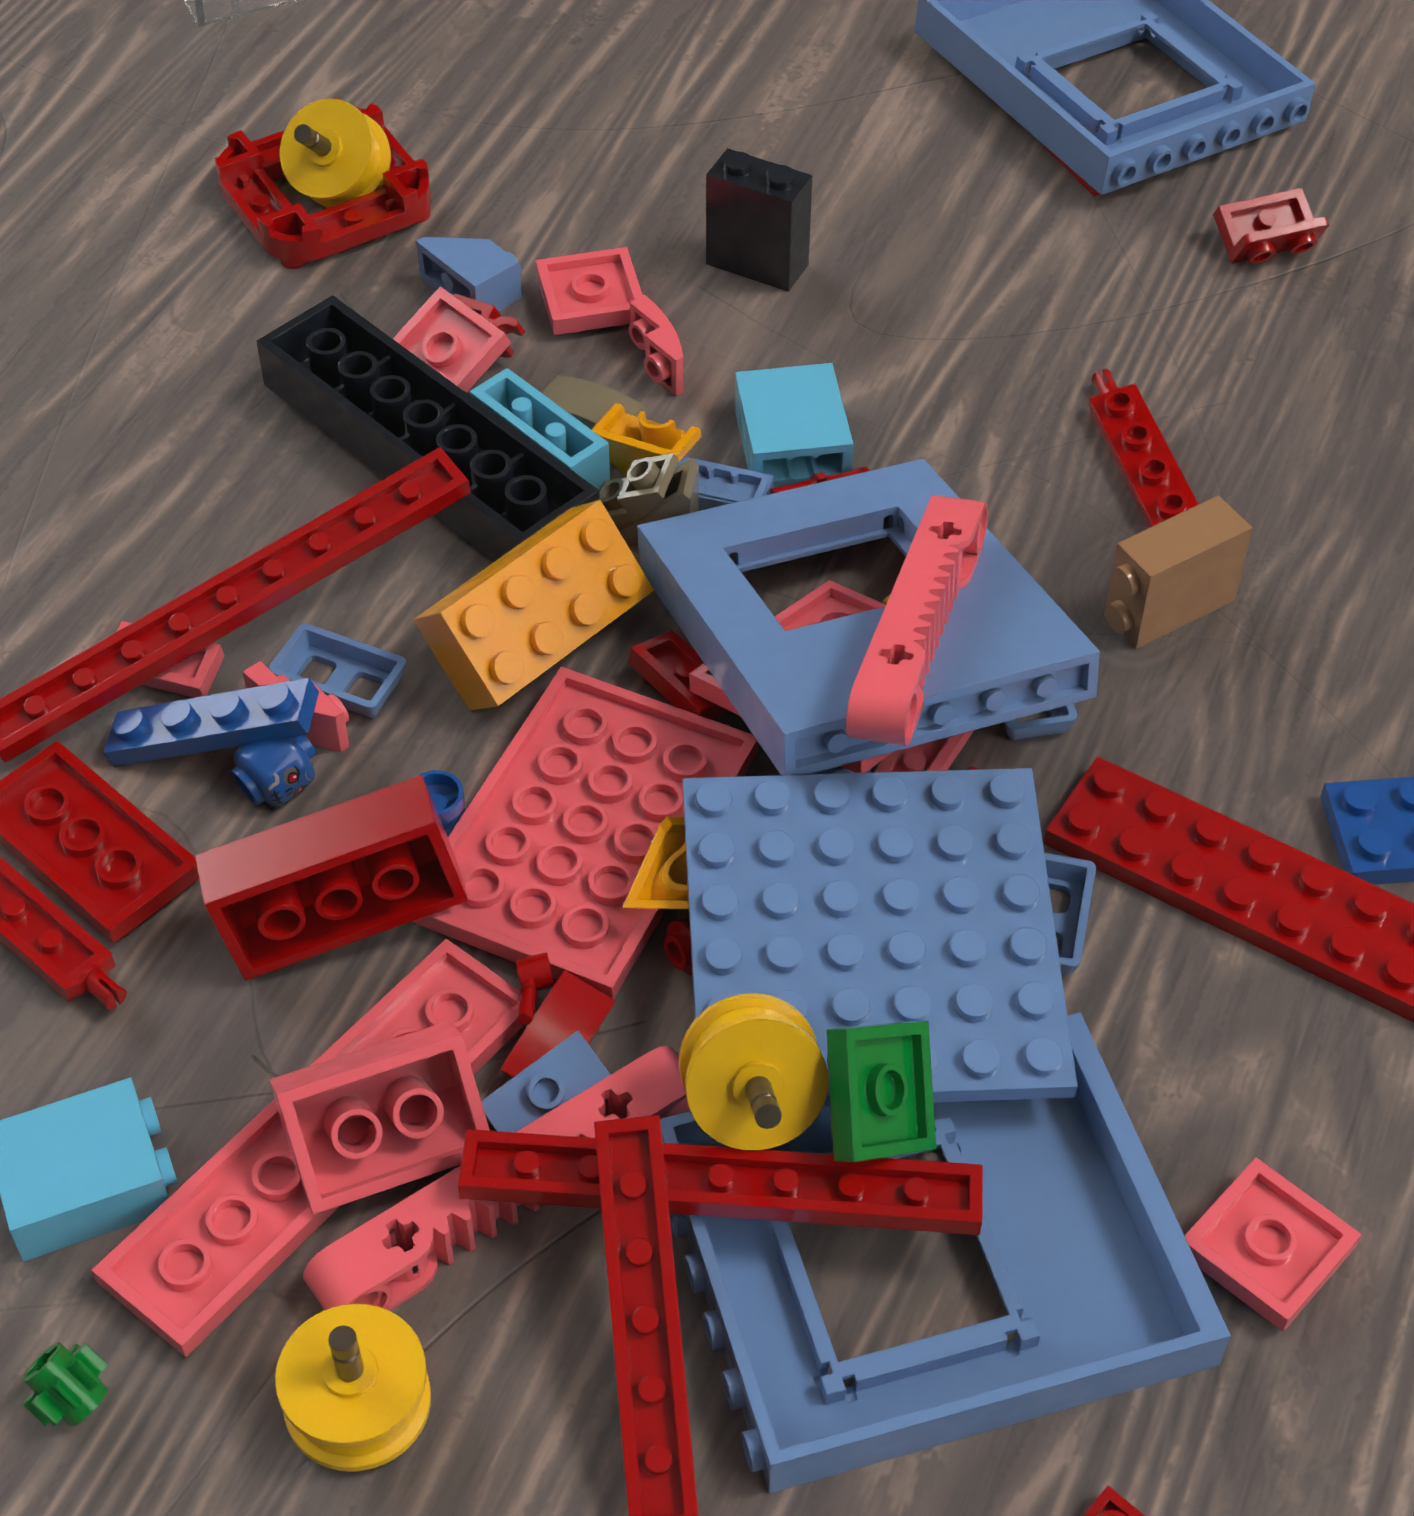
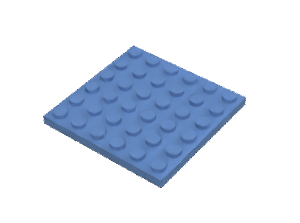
(887, 909)

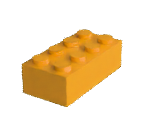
(533, 606)

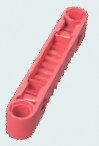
(939, 562)
(377, 1266)

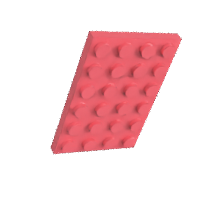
(570, 822)

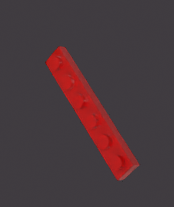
(645, 1318)

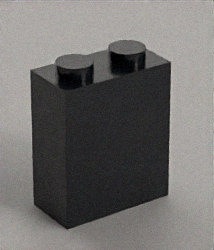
(758, 219)

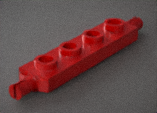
(1139, 450)
(54, 942)

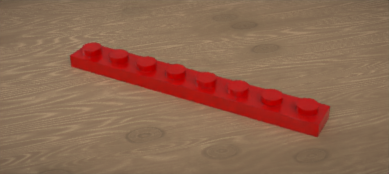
(734, 1183)

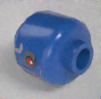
(274, 769)

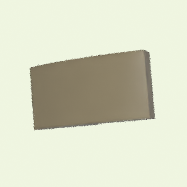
(587, 399)
(640, 491)

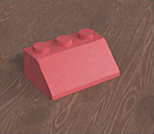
(379, 1115)

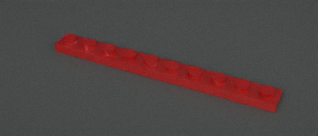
(227, 601)

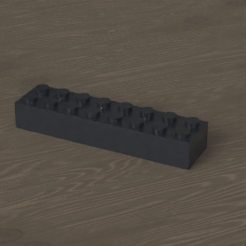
(399, 408)

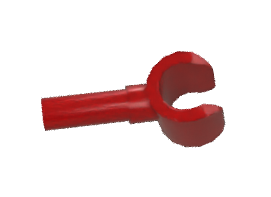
(533, 975)

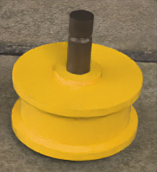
(334, 152)
(753, 1072)
(353, 1387)

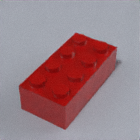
(330, 878)

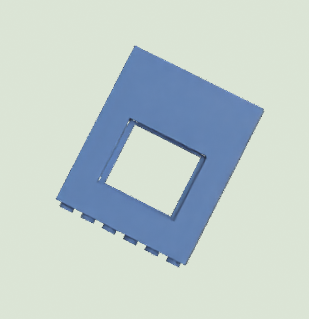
(1017, 45)
(999, 653)
(1075, 1247)

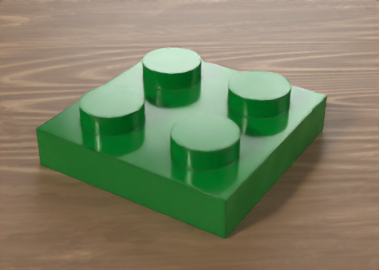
(880, 1090)

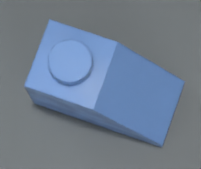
(470, 269)

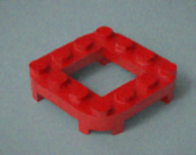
(288, 230)

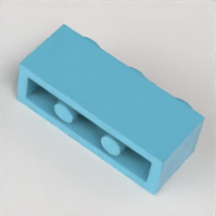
(546, 425)

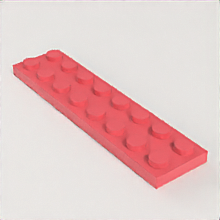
(248, 1202)

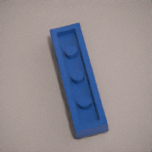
(211, 722)

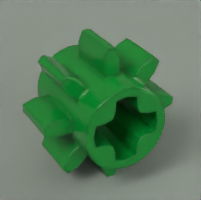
(65, 1384)

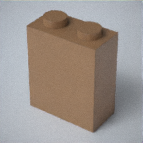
(1176, 571)

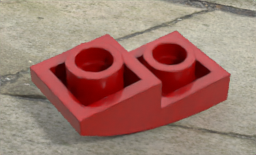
(566, 1009)

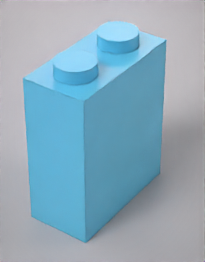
(793, 422)
(81, 1168)

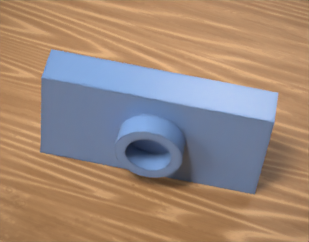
(728, 484)
(544, 1085)

